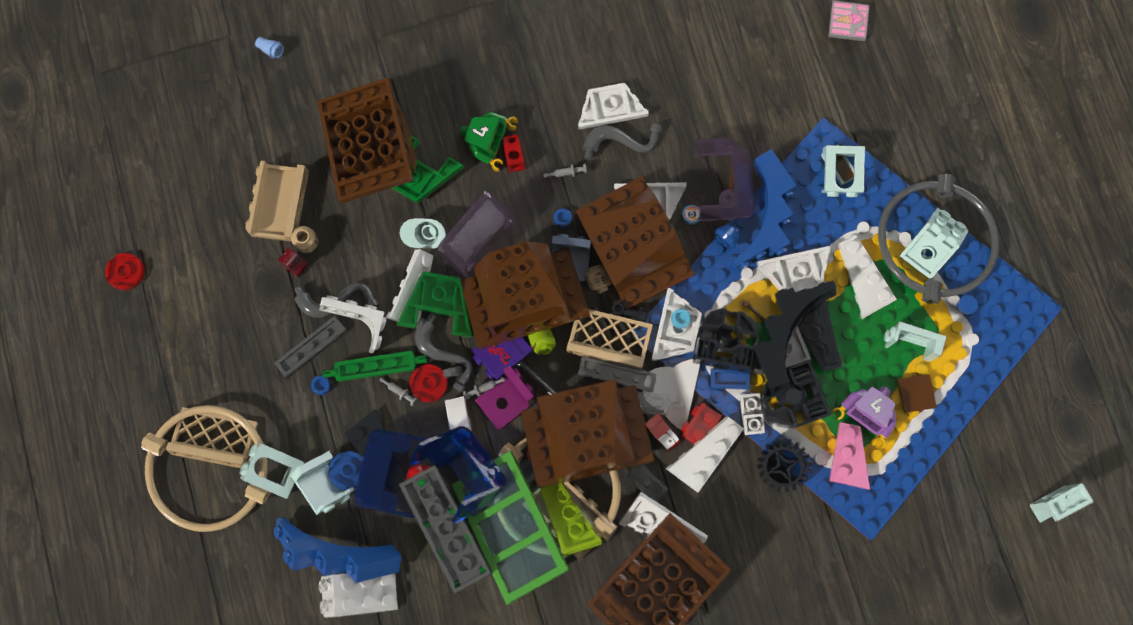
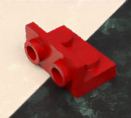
(701, 423)

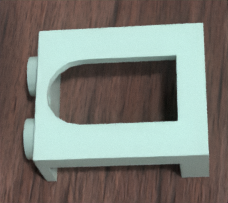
(830, 185)
(933, 345)
(249, 475)
(1061, 502)

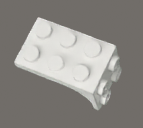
(367, 314)
(345, 597)

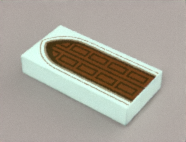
(844, 170)

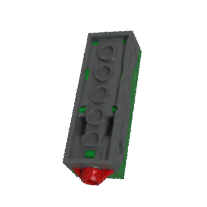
(450, 541)

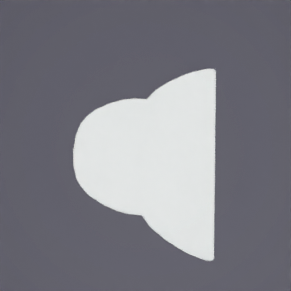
(679, 385)

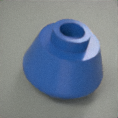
(728, 235)

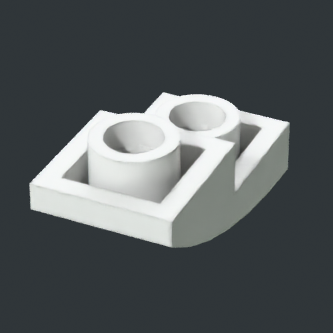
(457, 413)
(751, 413)

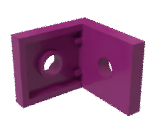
(518, 396)

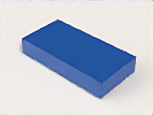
(729, 379)

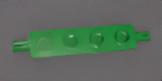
(374, 366)

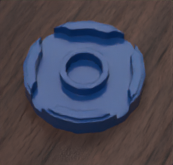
(345, 469)

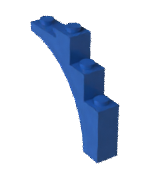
(776, 186)
(331, 559)

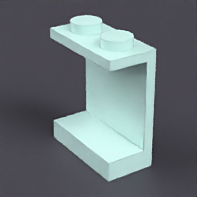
(317, 486)

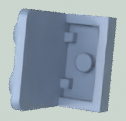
(580, 251)

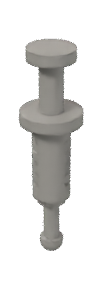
(567, 171)
(479, 389)
(400, 392)

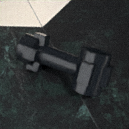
(619, 310)

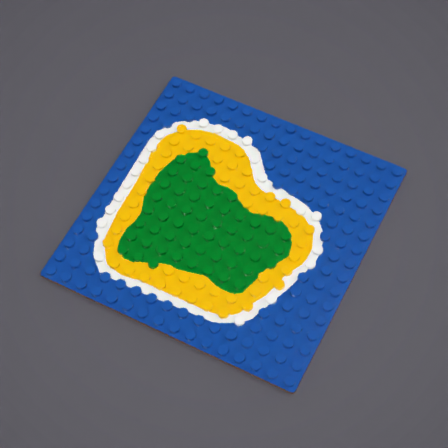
(974, 357)

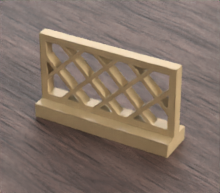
(603, 353)
(212, 455)

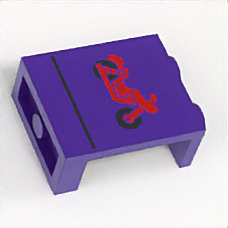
(501, 356)

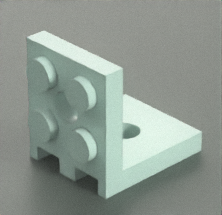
(939, 235)

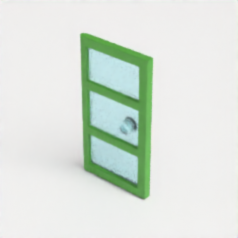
(515, 535)

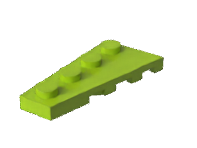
(569, 525)

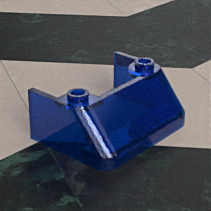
(470, 463)
(375, 468)

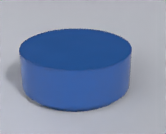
(562, 218)
(967, 305)
(320, 385)

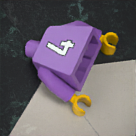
(872, 410)

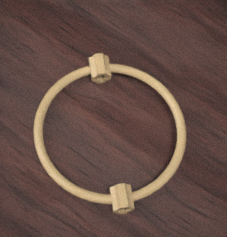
(157, 445)
(603, 525)

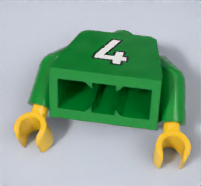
(485, 136)

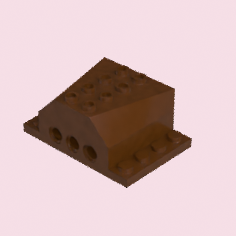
(366, 140)
(635, 242)
(522, 293)
(586, 433)
(660, 579)

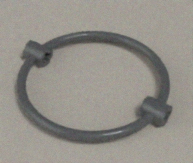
(932, 290)

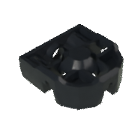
(724, 342)
(797, 397)

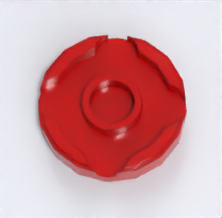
(124, 271)
(428, 383)

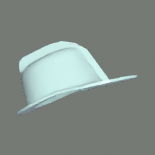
(422, 233)

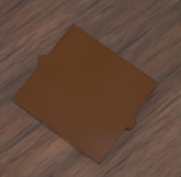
(916, 393)

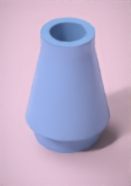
(270, 47)

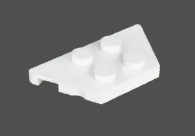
(610, 105)
(666, 193)
(797, 269)
(671, 340)

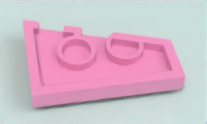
(849, 458)

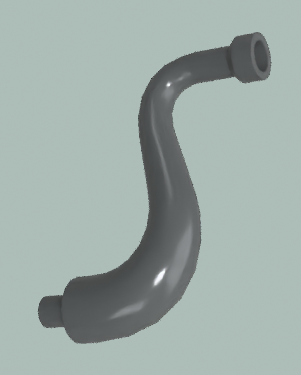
(605, 132)
(311, 308)
(425, 346)

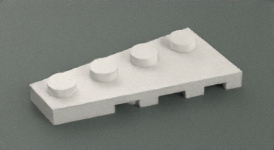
(419, 262)
(868, 284)
(702, 459)
(647, 514)

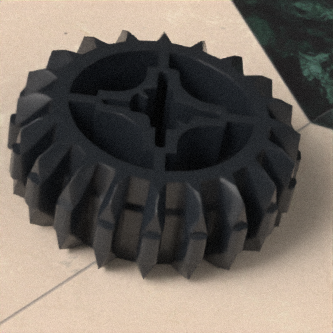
(786, 472)

